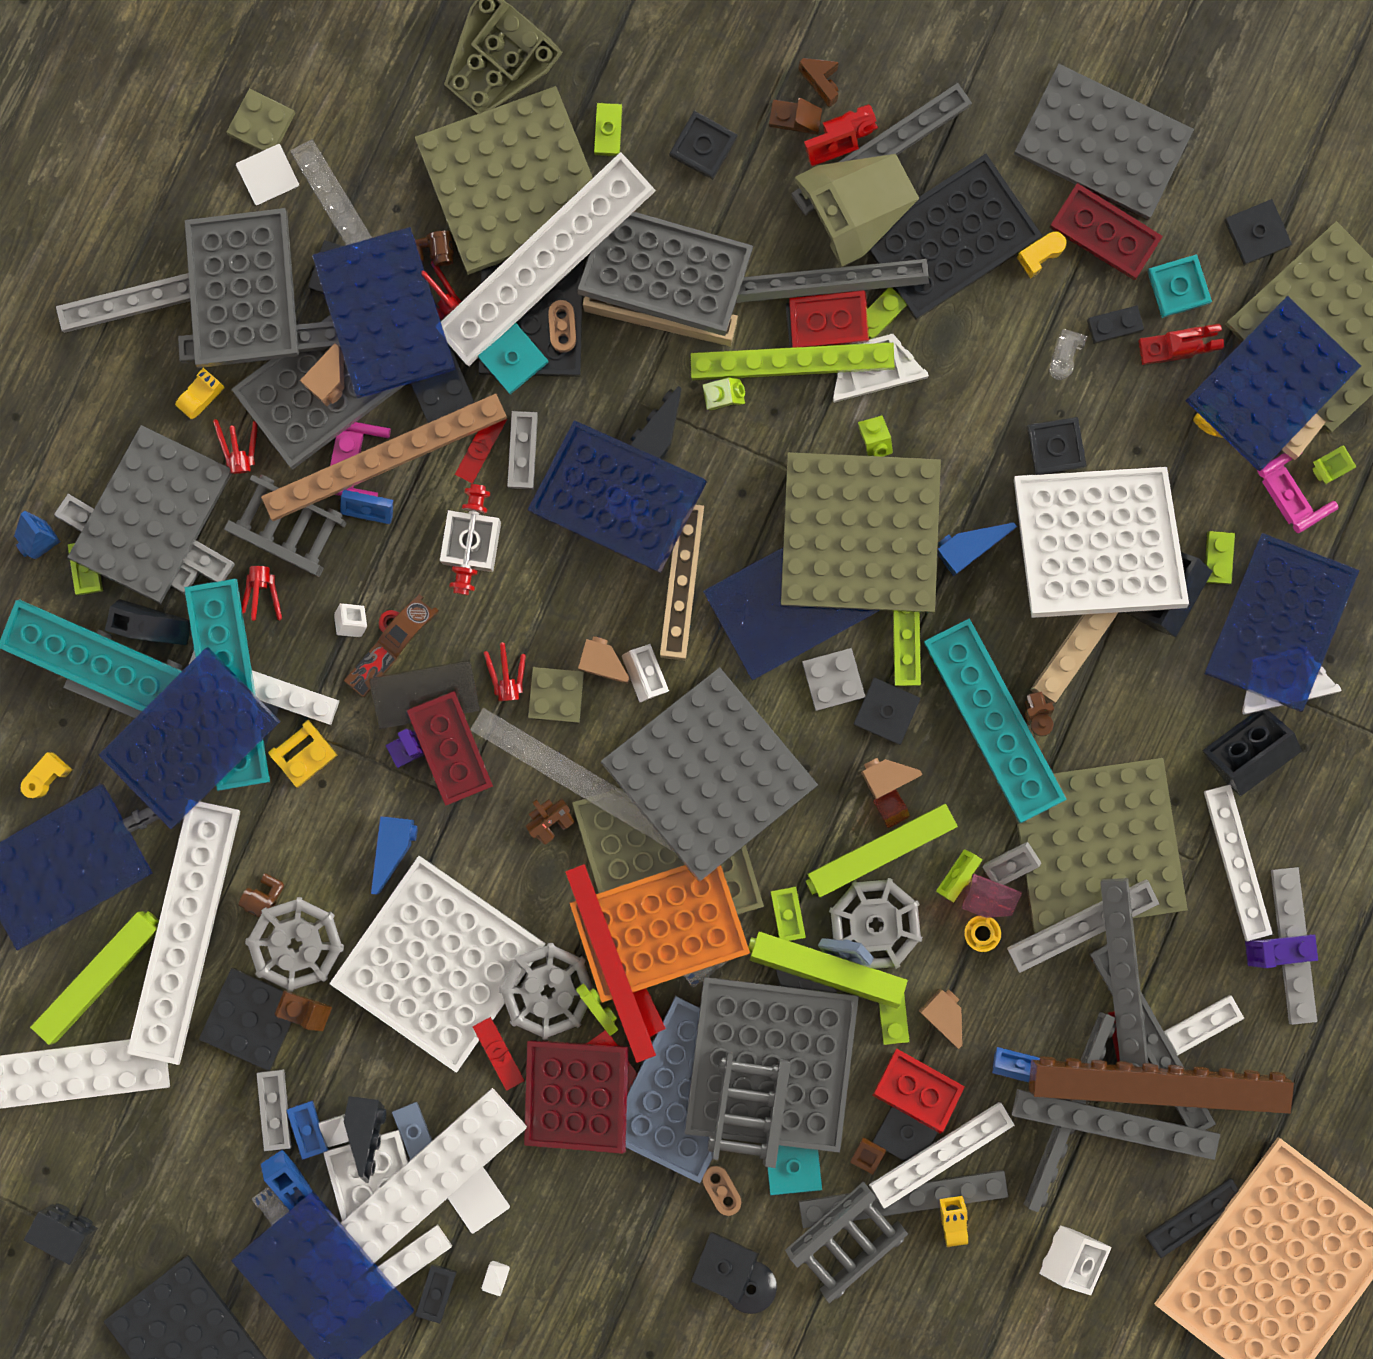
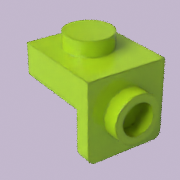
(724, 393)
(876, 437)
(1333, 465)

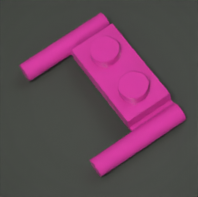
(350, 443)
(1289, 496)

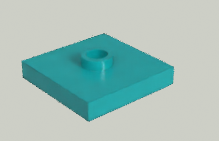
(1179, 286)
(513, 358)
(795, 1171)

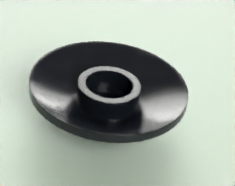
(765, 1291)

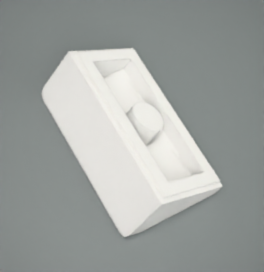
(644, 672)

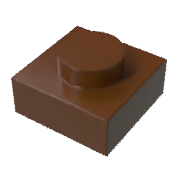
(868, 1155)

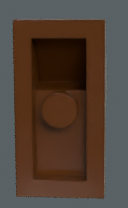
(816, 74)
(795, 116)
(303, 1011)

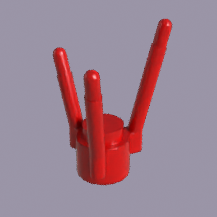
(447, 303)
(238, 461)
(258, 579)
(508, 689)

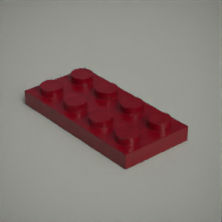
(1106, 231)
(449, 748)

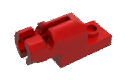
(841, 135)
(1179, 344)

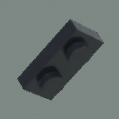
(1115, 324)
(436, 1293)

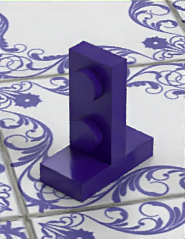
(405, 748)
(1281, 951)

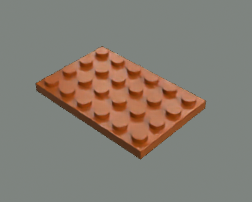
(667, 927)

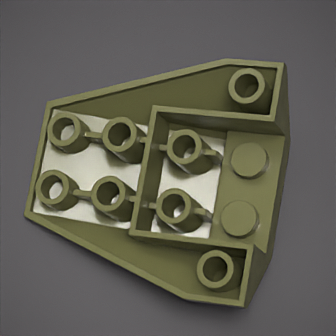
(498, 55)
(858, 201)

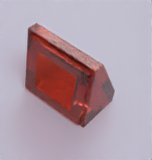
(892, 808)

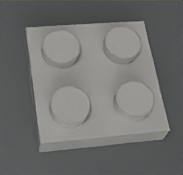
(833, 679)

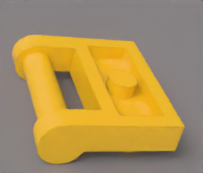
(308, 760)

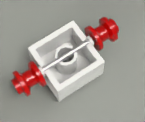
(470, 540)

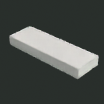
(1204, 1025)

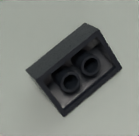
(1171, 620)
(1252, 750)

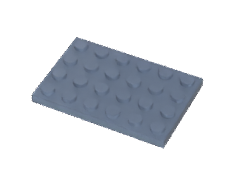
(661, 1095)

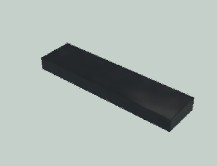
(1192, 1219)

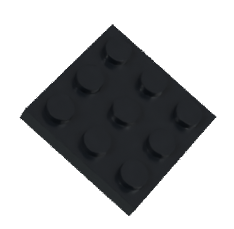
(245, 1020)

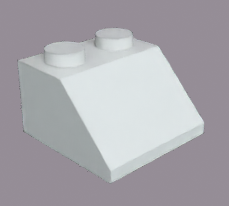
(1075, 1260)

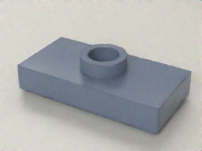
(846, 950)
(412, 1128)

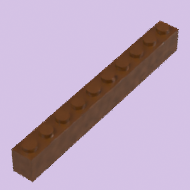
(1160, 1085)

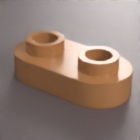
(562, 327)
(722, 1189)

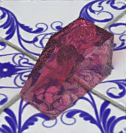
(990, 898)

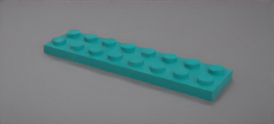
(219, 624)
(84, 656)
(995, 721)

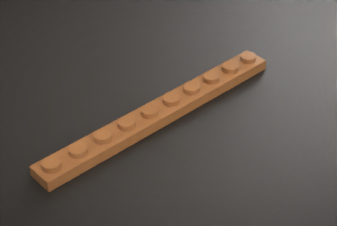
(384, 457)

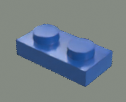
(366, 506)
(1012, 1064)
(306, 1130)

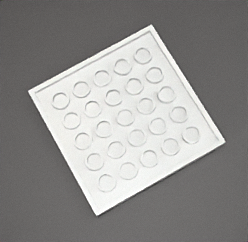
(1100, 542)
(435, 963)

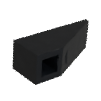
(658, 433)
(147, 623)
(362, 1126)

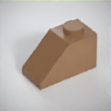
(327, 376)
(602, 661)
(887, 776)
(945, 1015)

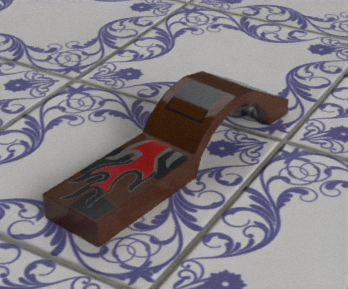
(390, 645)

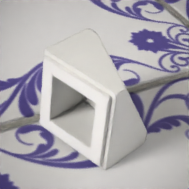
(350, 620)
(334, 1131)
(495, 1278)

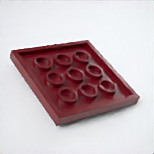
(576, 1096)

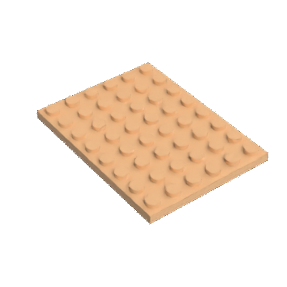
(1276, 1264)

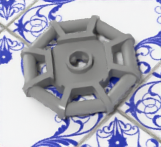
(886, 913)
(287, 957)
(534, 984)

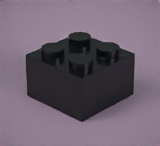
(61, 1233)

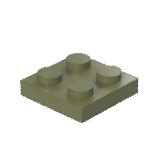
(260, 121)
(556, 695)

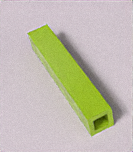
(881, 851)
(827, 969)
(96, 977)

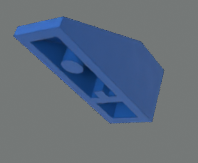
(34, 536)
(968, 546)
(392, 845)
(285, 1179)

